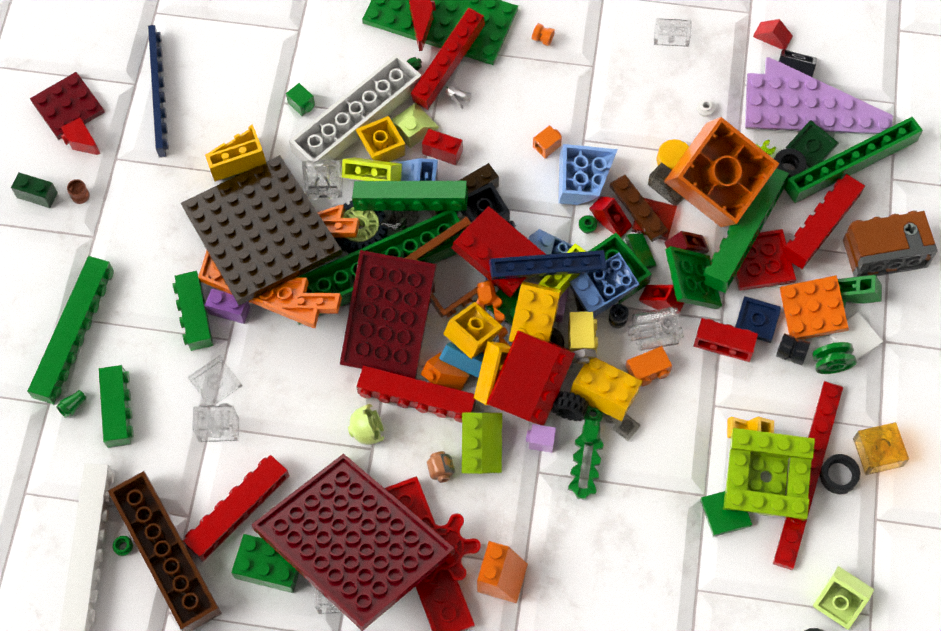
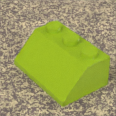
(481, 442)

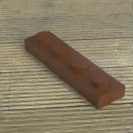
(638, 208)

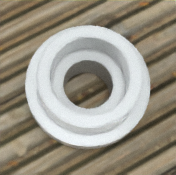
(705, 112)

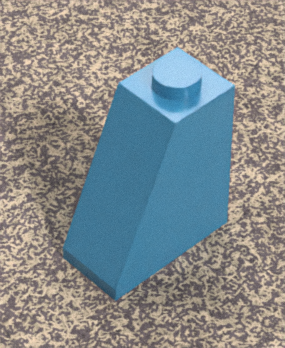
(454, 356)

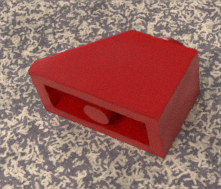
(79, 137)
(610, 215)
(660, 297)

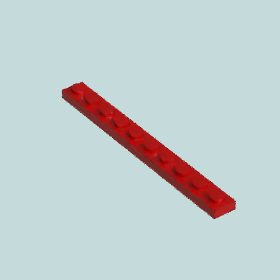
(820, 430)

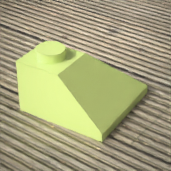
(413, 124)

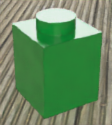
(300, 99)

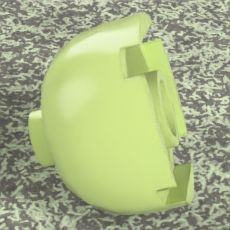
(366, 426)

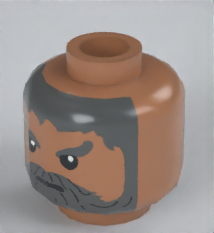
(440, 466)

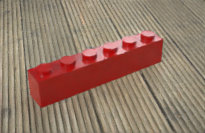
(448, 58)
(824, 221)
(414, 393)
(236, 507)

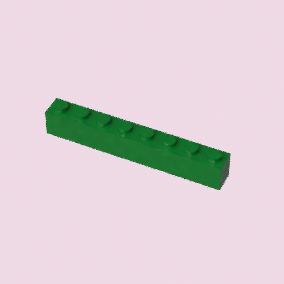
(853, 159)
(743, 234)
(71, 330)

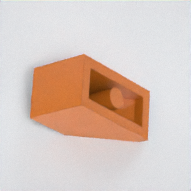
(444, 374)

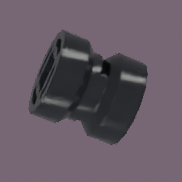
(618, 320)

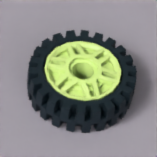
(369, 234)

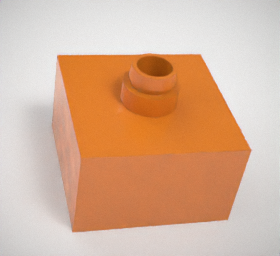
(721, 172)

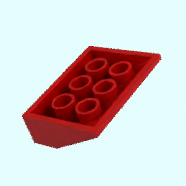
(491, 238)
(530, 378)

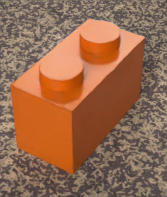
(649, 366)

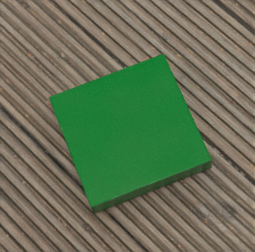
(722, 520)

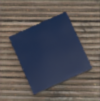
(758, 317)

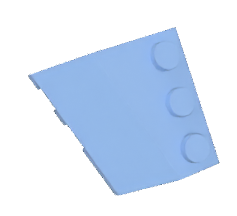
(583, 172)

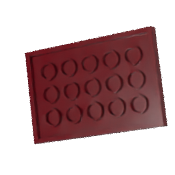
(388, 313)

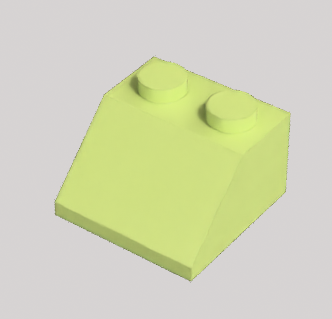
(843, 597)

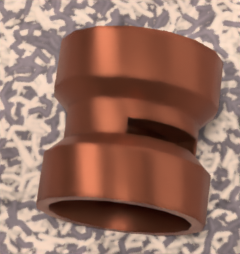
(78, 191)

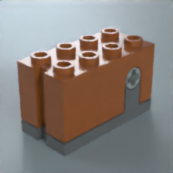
(890, 244)

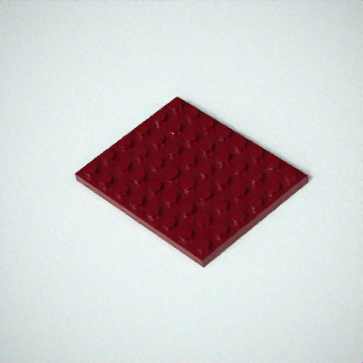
(353, 541)

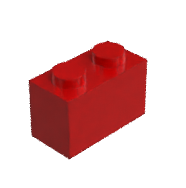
(442, 146)

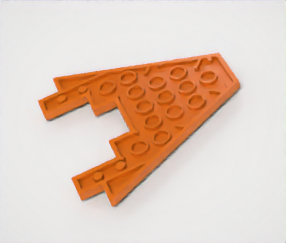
(291, 297)

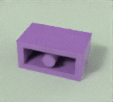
(225, 306)

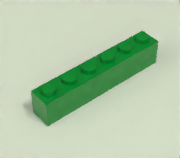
(410, 195)

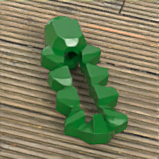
(589, 437)

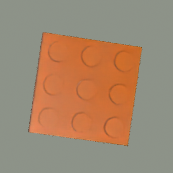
(814, 308)

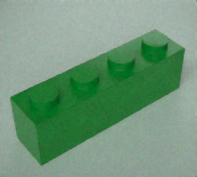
(193, 311)
(115, 407)

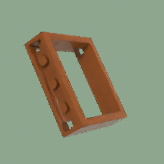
(430, 246)

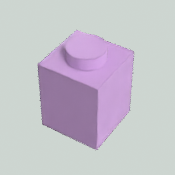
(541, 438)

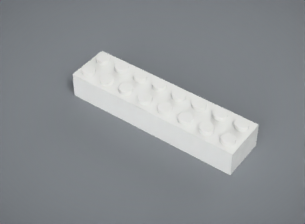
(364, 104)

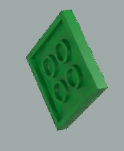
(688, 278)

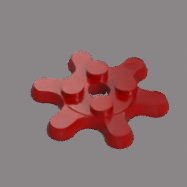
(451, 533)

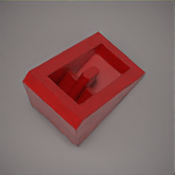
(773, 33)

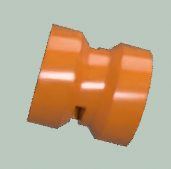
(543, 34)

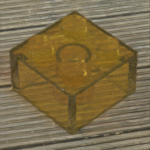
(880, 448)

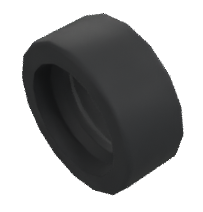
(848, 462)

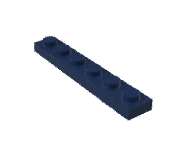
(547, 264)

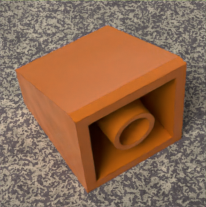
(501, 573)

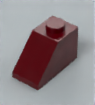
(688, 241)

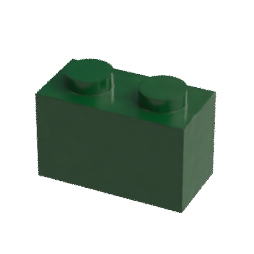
(34, 190)

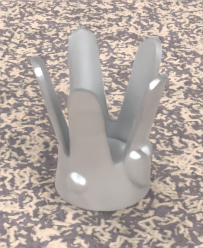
(453, 92)

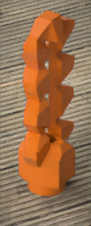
(488, 297)

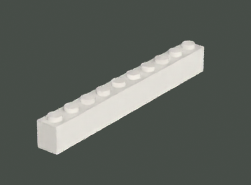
(87, 548)

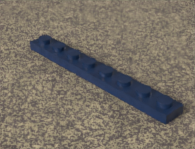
(157, 95)

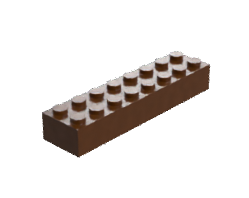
(164, 552)

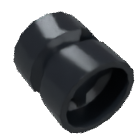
(793, 349)

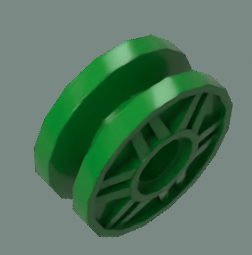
(834, 358)

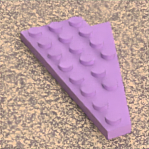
(790, 99)

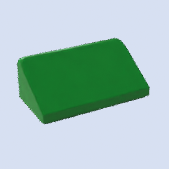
(639, 246)

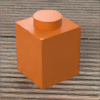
(547, 141)

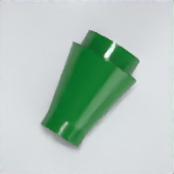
(70, 404)

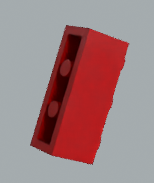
(725, 339)

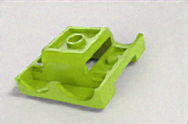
(760, 451)

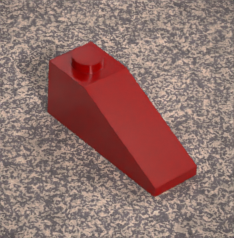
(422, 18)

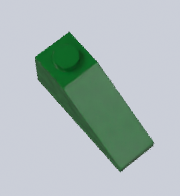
(861, 289)

